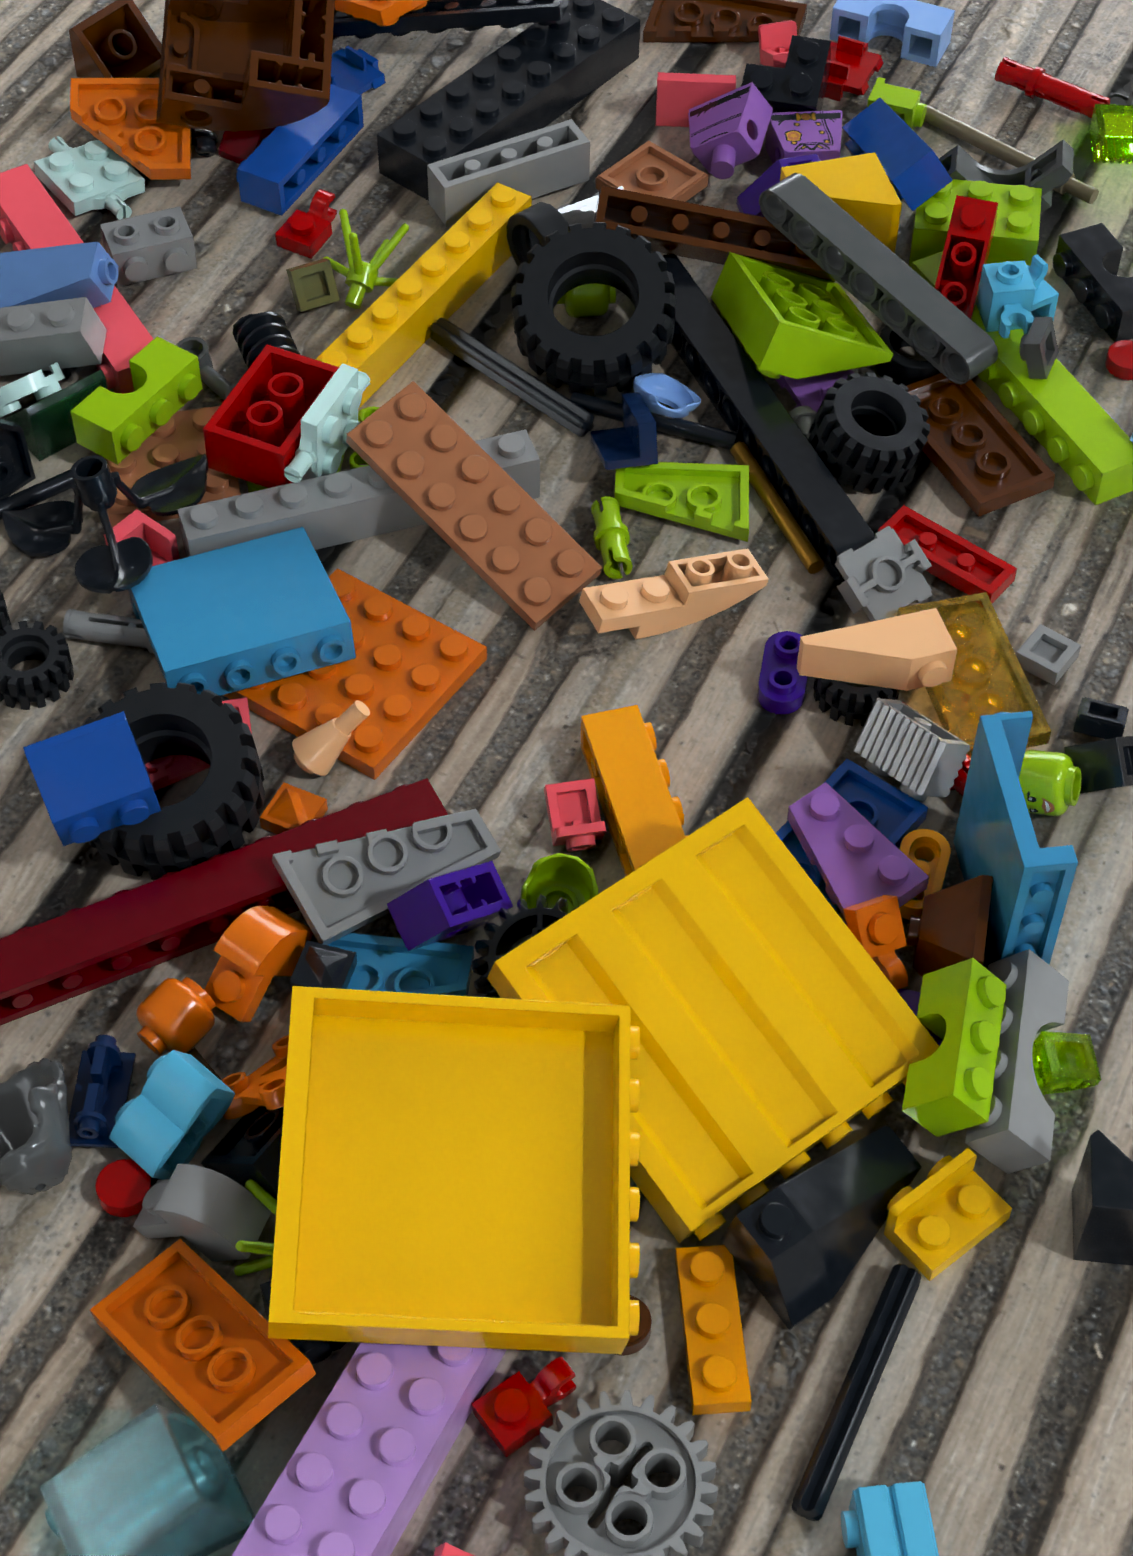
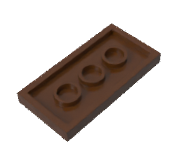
(978, 446)

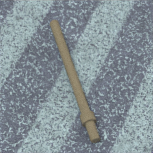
(1002, 151)

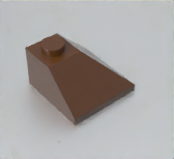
(951, 925)

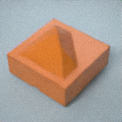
(291, 809)

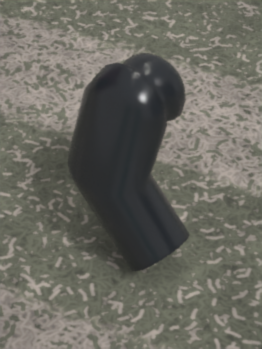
(204, 142)

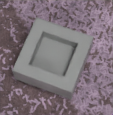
(1047, 654)

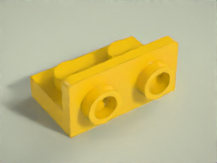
(944, 1214)

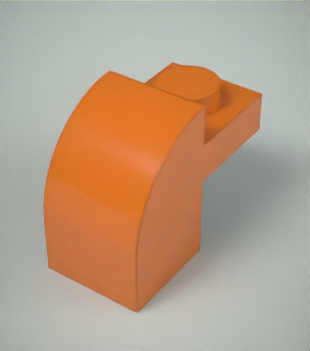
(252, 951)

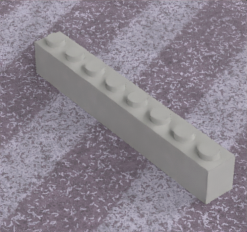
(335, 505)

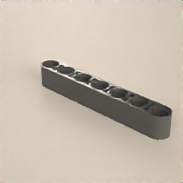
(878, 278)

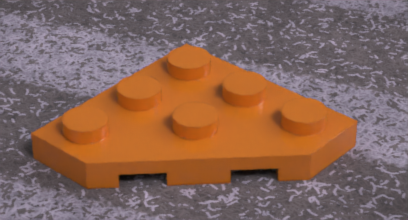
(124, 119)

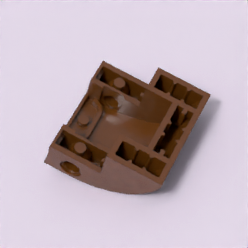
(244, 63)

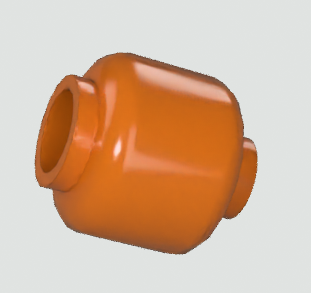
(175, 1016)

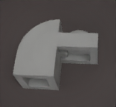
(203, 1209)

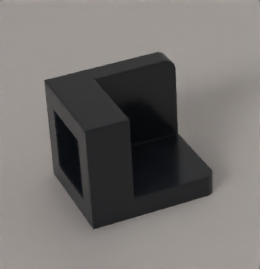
(1103, 763)

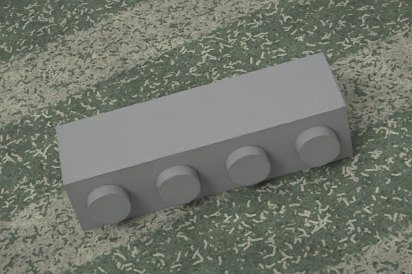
(528, 163)
(50, 333)

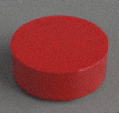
(1120, 359)
(122, 1188)

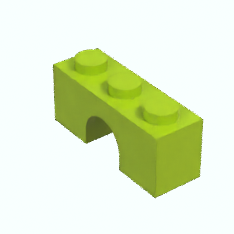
(120, 422)
(956, 1081)

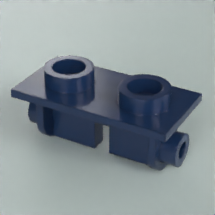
(99, 1092)

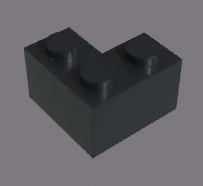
(801, 82)

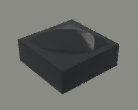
(1100, 719)
(323, 967)

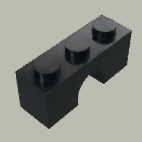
(1089, 266)

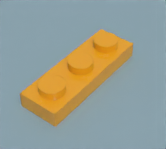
(712, 1330)

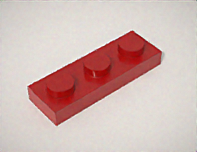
(952, 556)

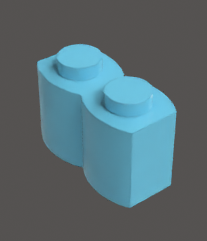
(171, 1114)

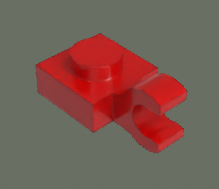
(308, 231)
(518, 1410)

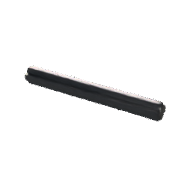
(512, 377)
(856, 1393)

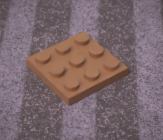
(171, 443)

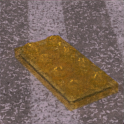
(984, 673)

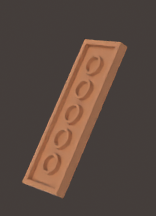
(473, 505)

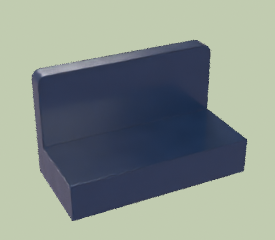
(631, 444)

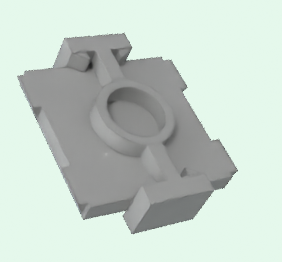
(883, 575)

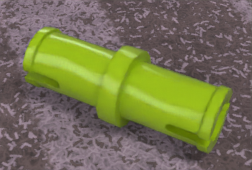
(611, 537)

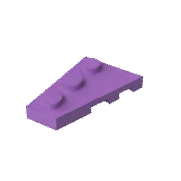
(851, 852)

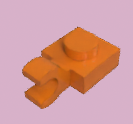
(880, 931)

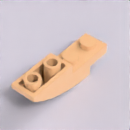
(682, 596)

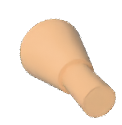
(321, 746)

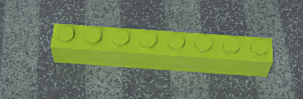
(1056, 413)

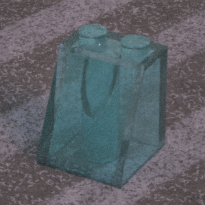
(149, 1493)

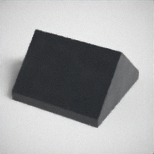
(1103, 1204)

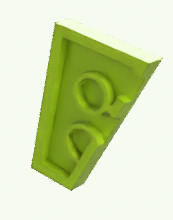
(689, 493)

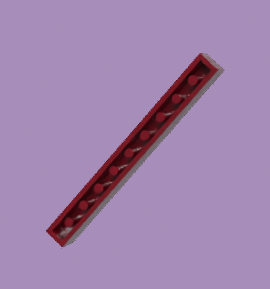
(179, 909)

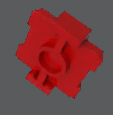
(850, 68)

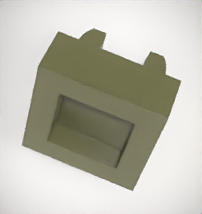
(313, 285)

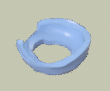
(666, 390)

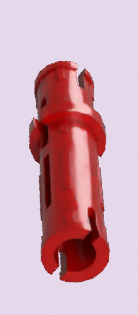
(1045, 86)

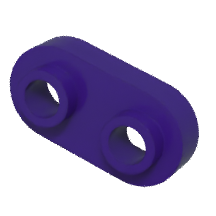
(780, 685)

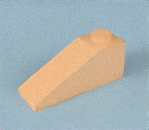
(884, 653)

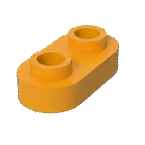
(934, 848)

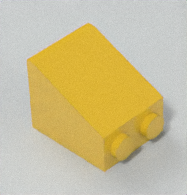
(860, 189)

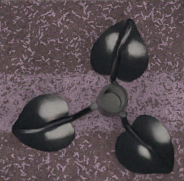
(119, 565)

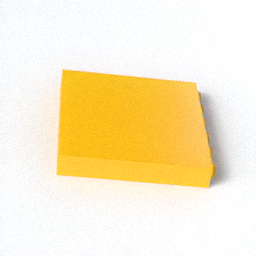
(457, 1173)

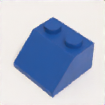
(92, 779)

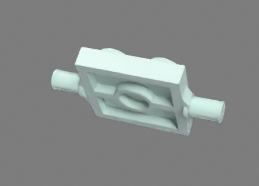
(89, 177)
(327, 425)

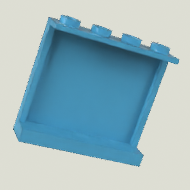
(243, 614)
(999, 841)

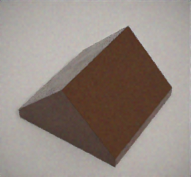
(115, 44)

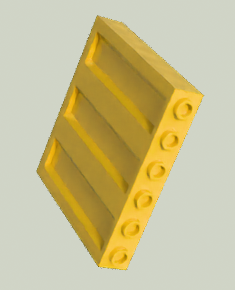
(749, 1011)

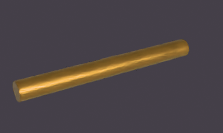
(778, 509)

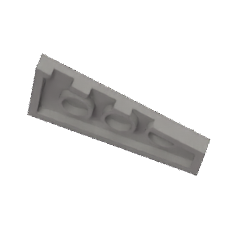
(353, 880)

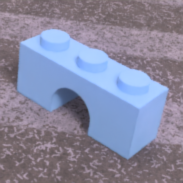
(919, 25)

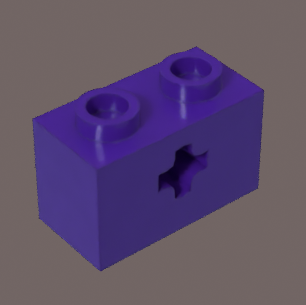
(449, 905)

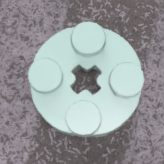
(32, 383)

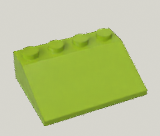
(794, 320)

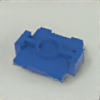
(355, 70)

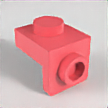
(775, 42)
(574, 814)

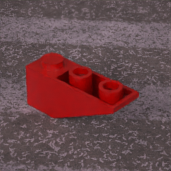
(966, 251)

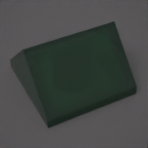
(49, 421)

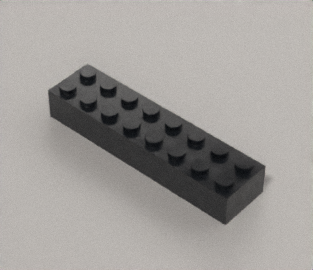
(512, 90)

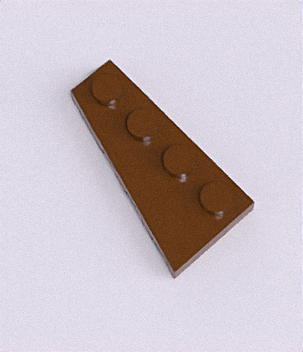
(717, 19)

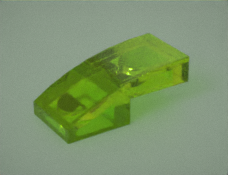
(1064, 1062)

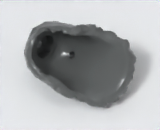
(34, 1128)

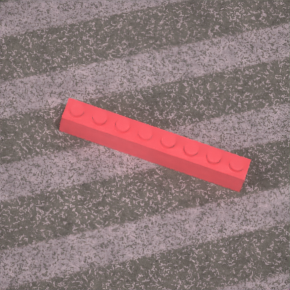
(34, 221)

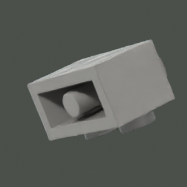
(150, 245)

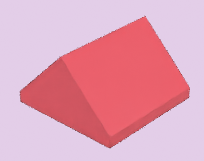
(684, 91)

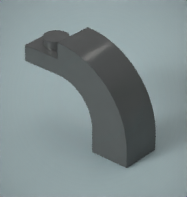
(1045, 172)

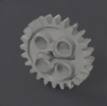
(574, 1459)

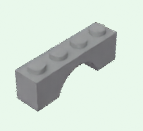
(1019, 1116)

